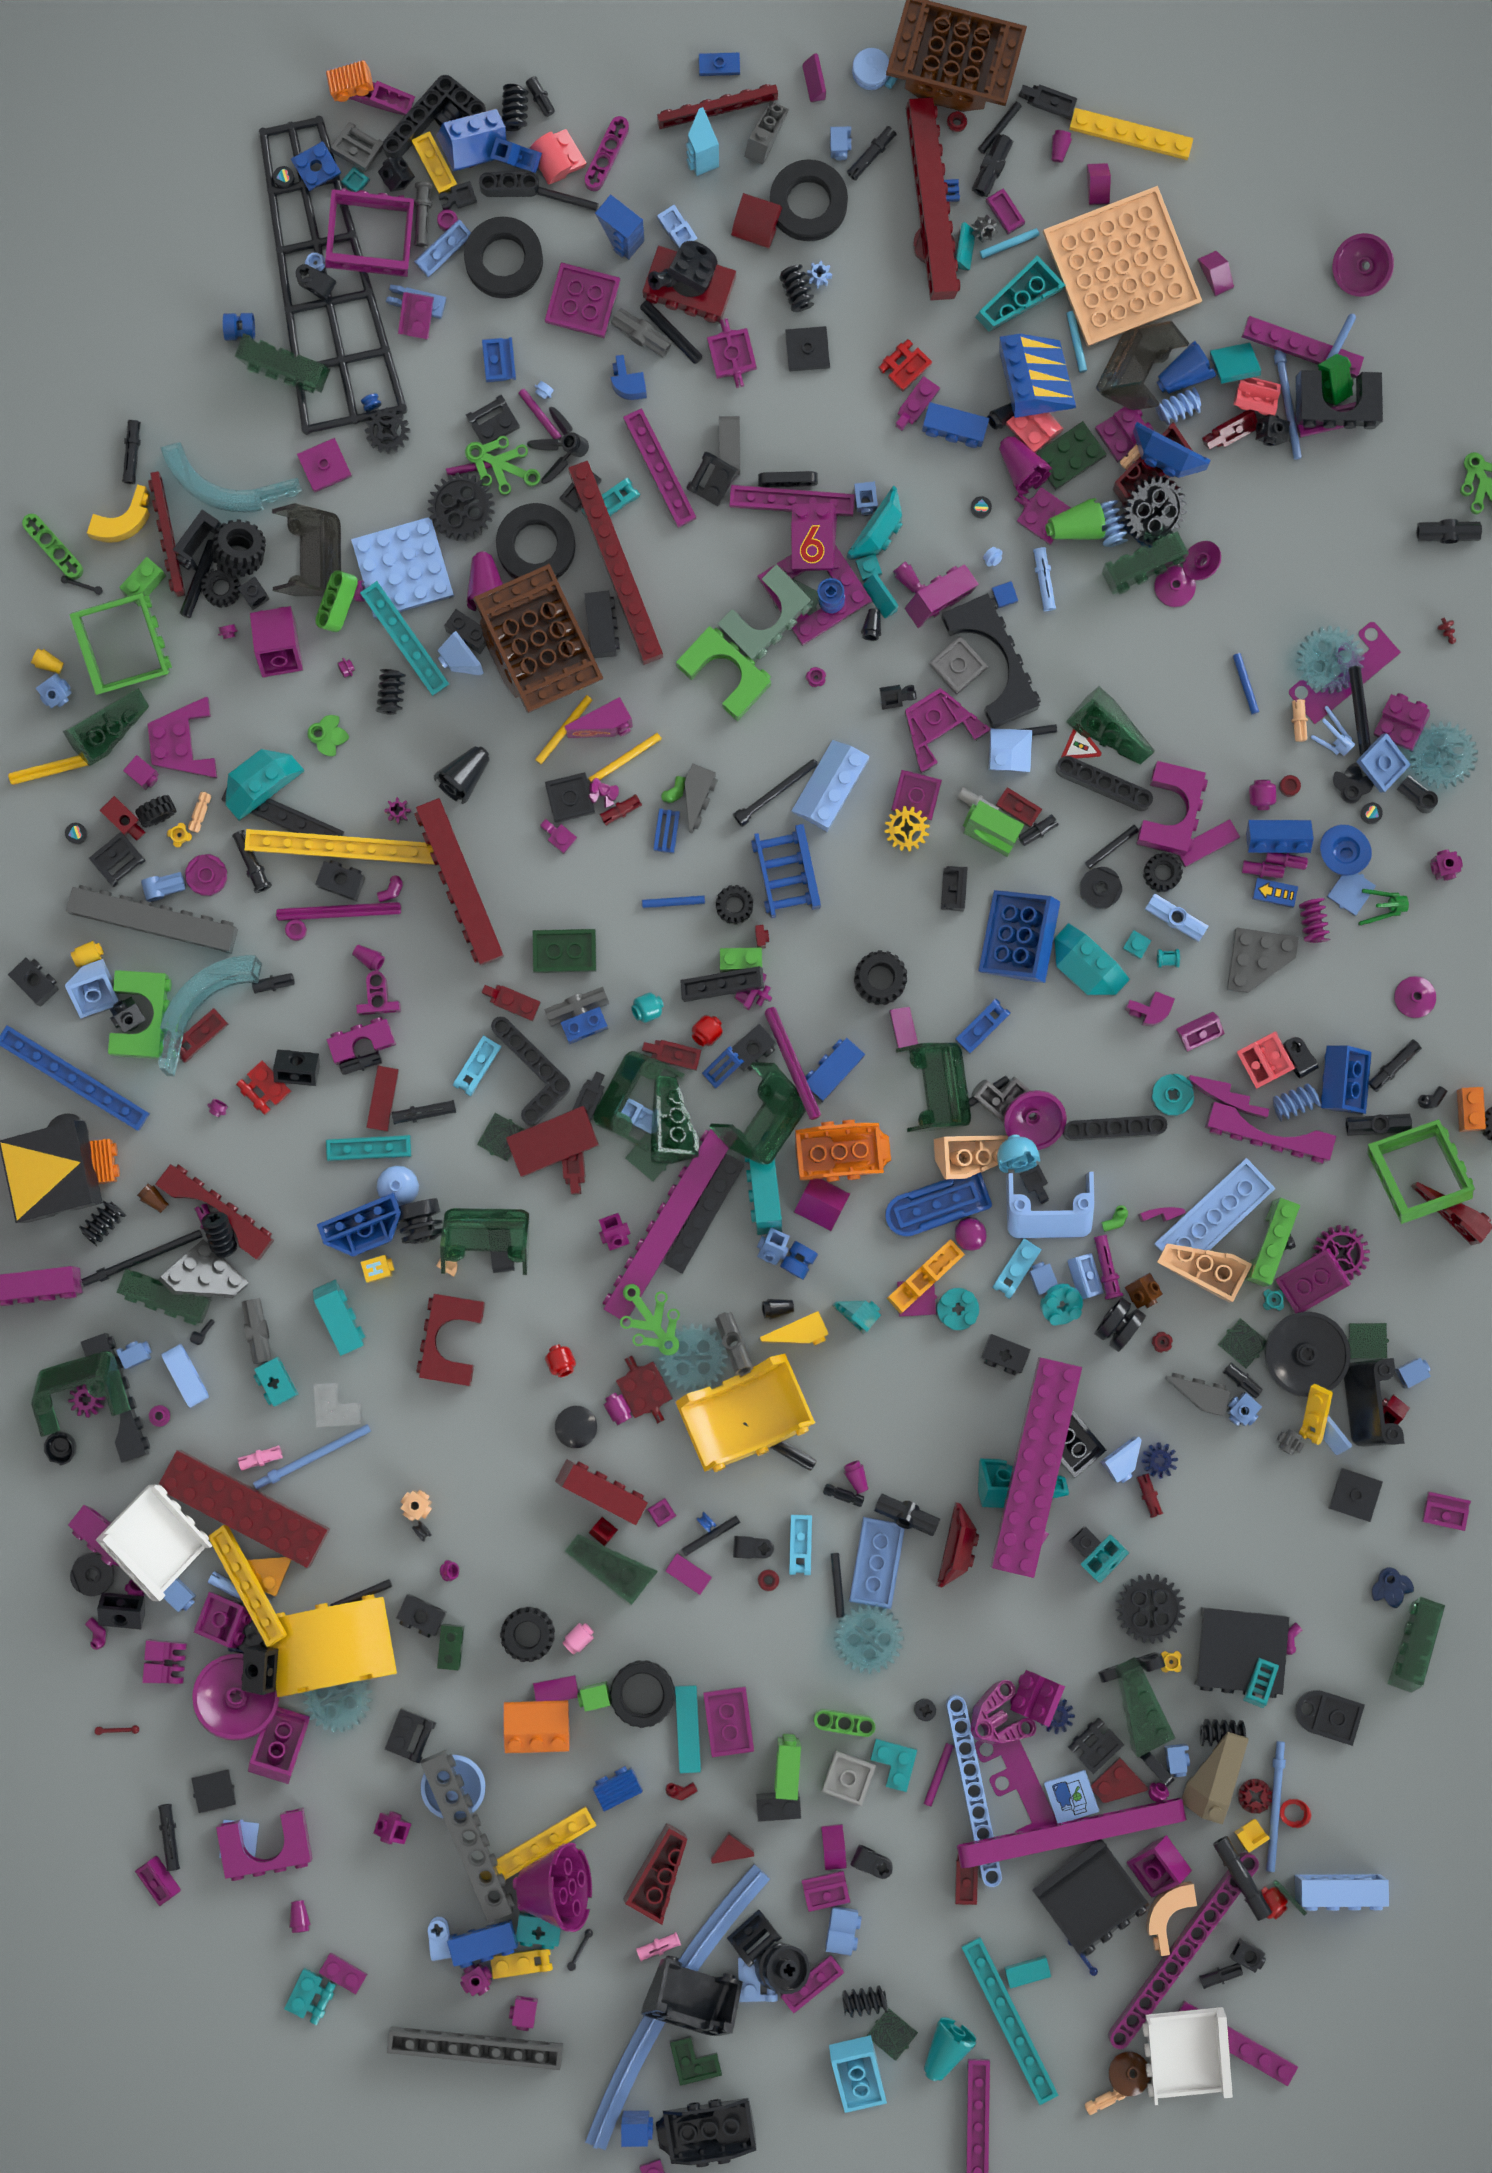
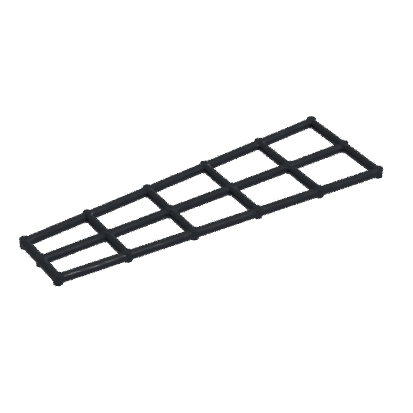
(316, 244)

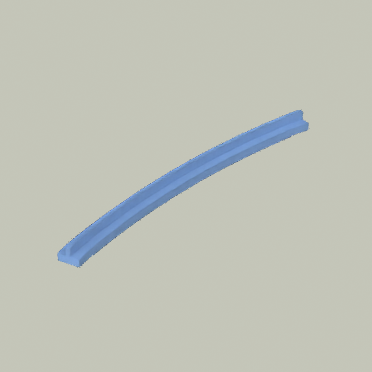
(649, 2028)

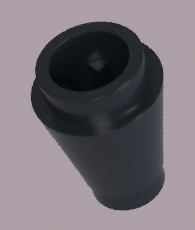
(999, 416)
(872, 626)
(777, 1307)

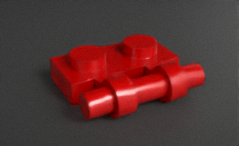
(910, 369)
(263, 1078)

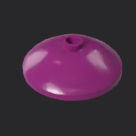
(1350, 261)
(1044, 1126)

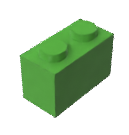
(143, 578)
(739, 958)
(594, 1696)

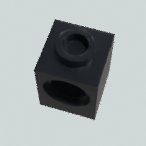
(253, 593)
(1084, 1541)
(1241, 1949)

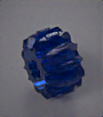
(1163, 1454)
(1063, 1718)

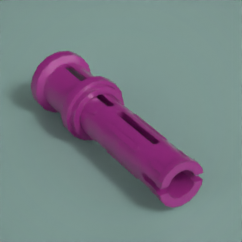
(1109, 1277)

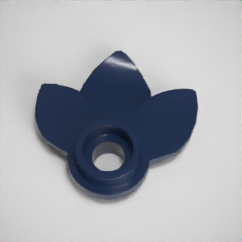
(1394, 1590)

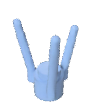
(1343, 742)

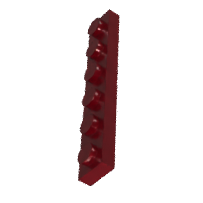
(724, 104)
(164, 526)

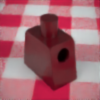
(116, 811)

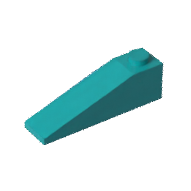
(859, 1313)
(995, 1479)

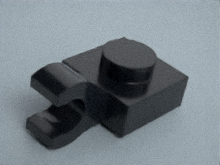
(893, 696)
(1034, 1181)

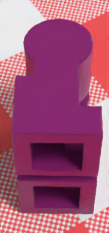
(156, 1670)

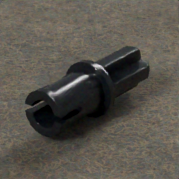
(540, 96)
(1038, 830)
(273, 983)
(360, 1063)
(1243, 1380)
(1221, 1975)

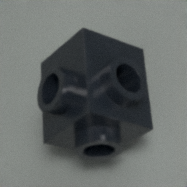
(396, 173)
(1272, 430)
(126, 1015)

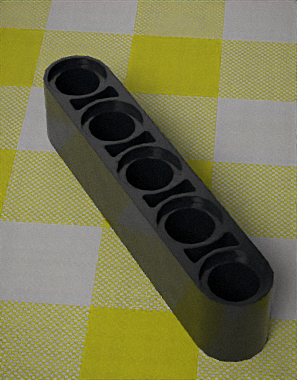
(1093, 783)
(1123, 1122)

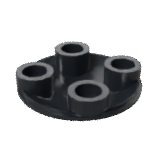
(576, 1427)

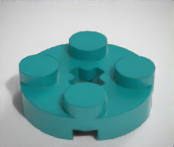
(1184, 1092)
(948, 1301)
(1064, 1314)

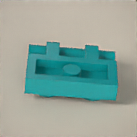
(304, 1992)

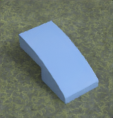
(676, 226)
(640, 1115)

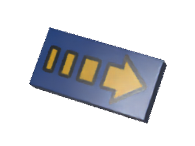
(1275, 892)

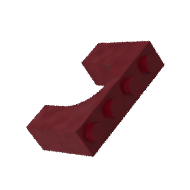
(708, 305)
(433, 1364)

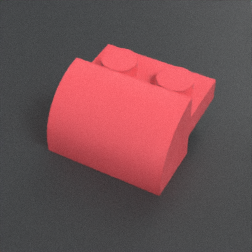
(558, 156)
(1257, 395)
(1035, 429)
(1266, 1060)

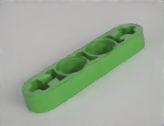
(51, 547)

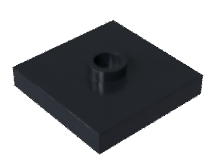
(807, 348)
(569, 797)
(1355, 1494)

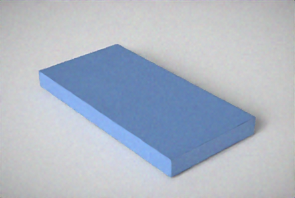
(876, 1563)

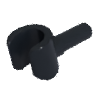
(198, 1338)

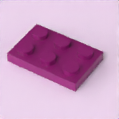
(1313, 1281)
(728, 1721)

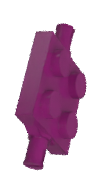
(731, 353)
(1038, 511)

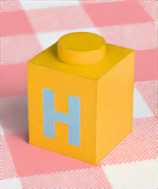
(377, 1268)

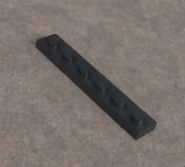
(704, 1213)

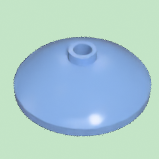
(473, 1785)

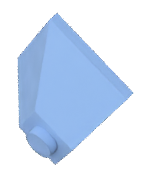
(458, 656)
(1010, 750)
(92, 989)
(1123, 1460)

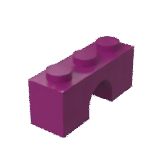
(343, 1044)

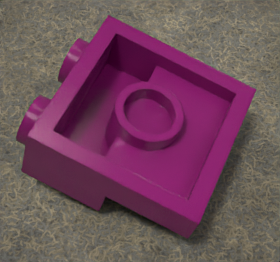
(1118, 431)
(1403, 721)
(222, 1620)
(1037, 1697)

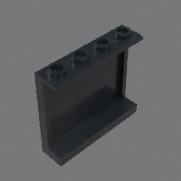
(1232, 1646)
(1091, 1898)

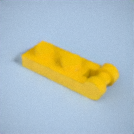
(1316, 1413)
(520, 1963)

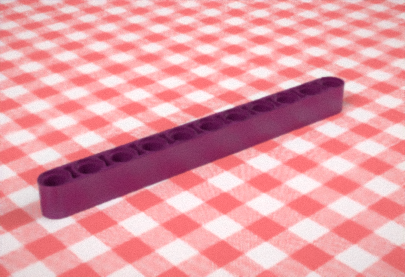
(1071, 1833)
(1181, 1961)

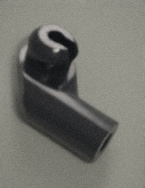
(1434, 1100)

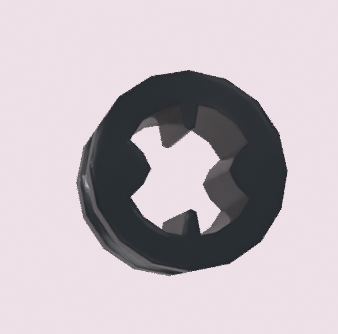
(421, 1531)

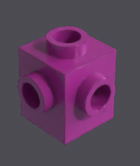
(1439, 866)
(616, 1235)
(392, 1828)
(476, 1971)

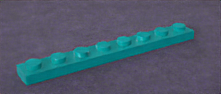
(1009, 2020)

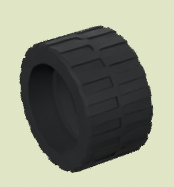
(624, 1712)

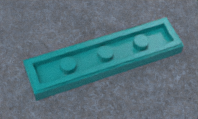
(368, 1148)
(688, 1729)

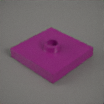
(324, 465)
(917, 792)

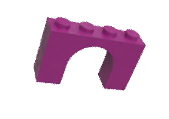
(1188, 785)
(240, 1862)

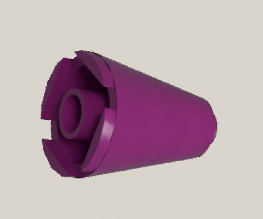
(1023, 465)
(482, 577)

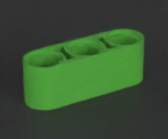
(336, 601)
(854, 1727)

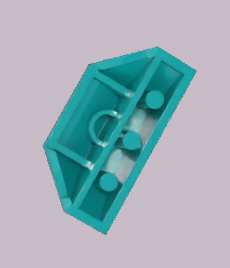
(879, 529)
(259, 780)
(1087, 963)

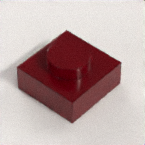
(762, 936)
(603, 1531)

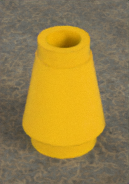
(44, 660)

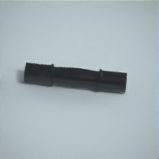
(1242, 1878)

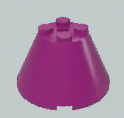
(556, 1888)

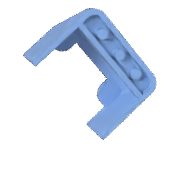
(1049, 1224)

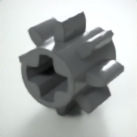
(984, 228)
(1290, 1442)

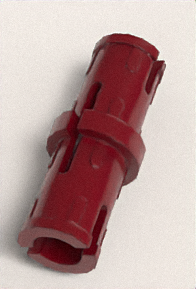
(620, 809)
(1149, 1495)

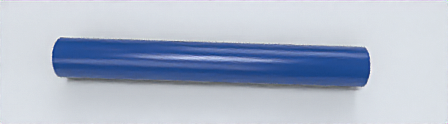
(1245, 683)
(677, 901)

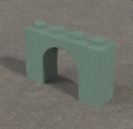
(793, 602)

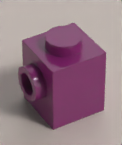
(523, 2013)

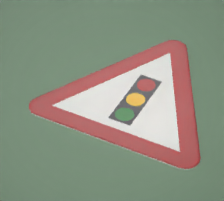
(1080, 747)

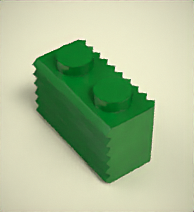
(1336, 379)

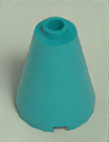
(947, 2048)

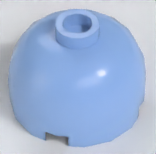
(398, 1181)

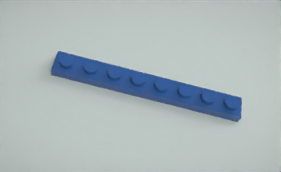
(73, 1078)

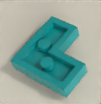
(899, 1758)

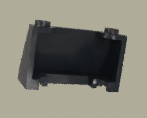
(1366, 1406)
(693, 1999)

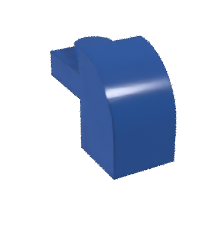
(515, 155)
(627, 385)

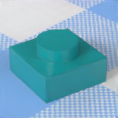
(868, 566)
(1137, 944)

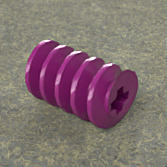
(1314, 921)

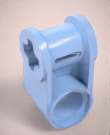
(438, 1940)

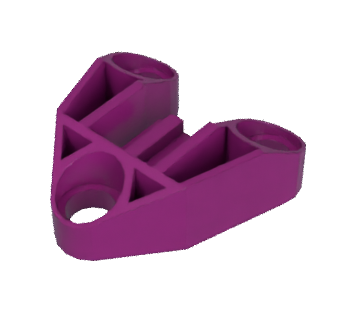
(989, 1702)

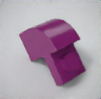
(1155, 1013)

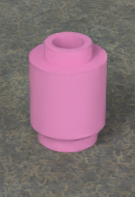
(578, 1638)

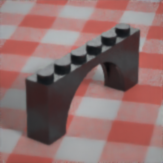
(981, 618)

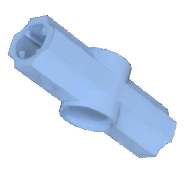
(1189, 925)

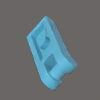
(477, 1065)
(1017, 1267)
(800, 1544)

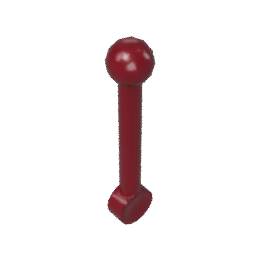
(99, 1730)

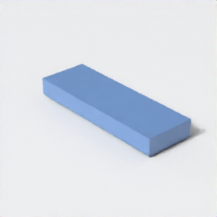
(443, 248)

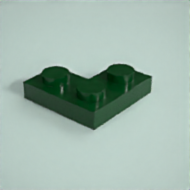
(693, 2068)

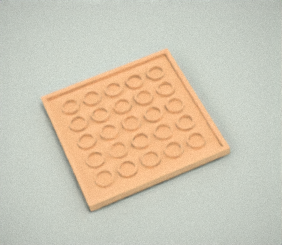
(1122, 266)

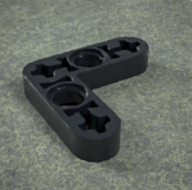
(1148, 1662)

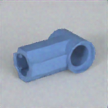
(157, 887)

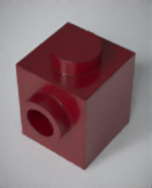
(1394, 1410)

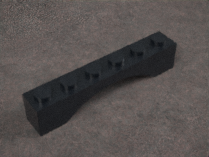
(129, 1439)

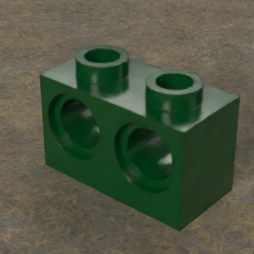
(450, 1647)

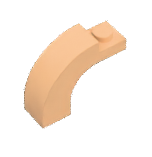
(1161, 1910)

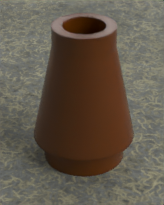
(153, 1198)

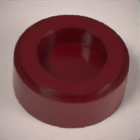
(1289, 785)

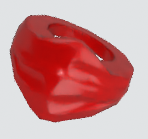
(1297, 1824)

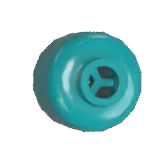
(647, 1007)

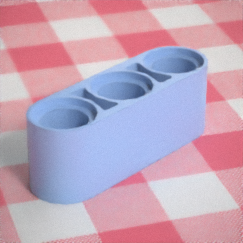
(185, 1375)

